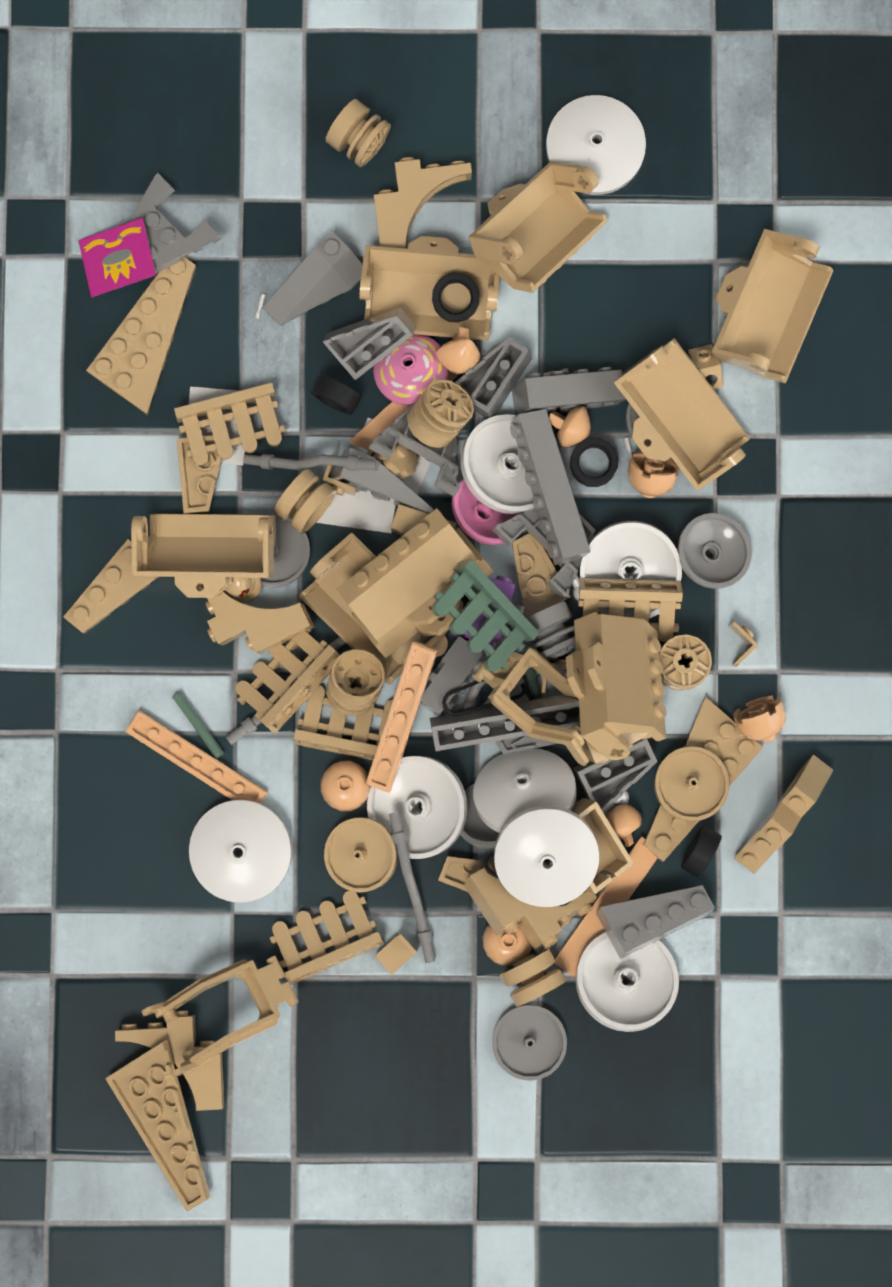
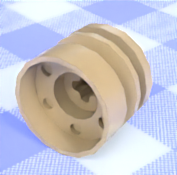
(354, 130)
(440, 413)
(359, 670)
(676, 675)

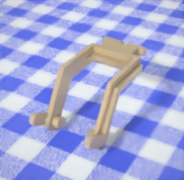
(505, 680)
(264, 989)

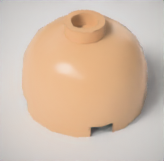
(652, 476)
(762, 718)
(345, 786)
(506, 948)

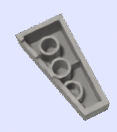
(567, 391)
(648, 919)

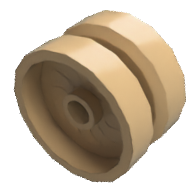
(305, 501)
(533, 979)

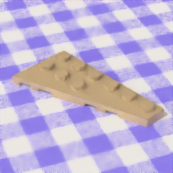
(140, 345)
(721, 736)
(160, 1116)

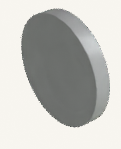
(290, 555)
(529, 1042)

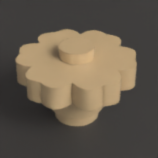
(401, 462)

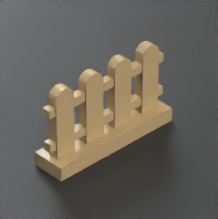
(240, 413)
(635, 594)
(294, 691)
(333, 740)
(339, 938)

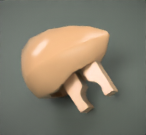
(459, 353)
(573, 427)
(624, 821)

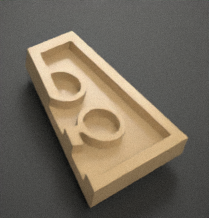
(197, 481)
(533, 573)

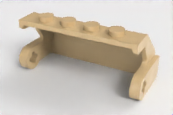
(537, 225)
(407, 280)
(771, 305)
(681, 415)
(203, 549)
(397, 588)
(329, 605)
(617, 681)

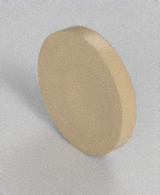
(691, 784)
(360, 854)

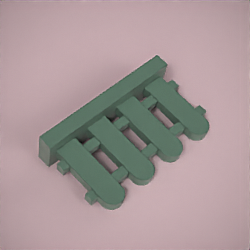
(483, 598)

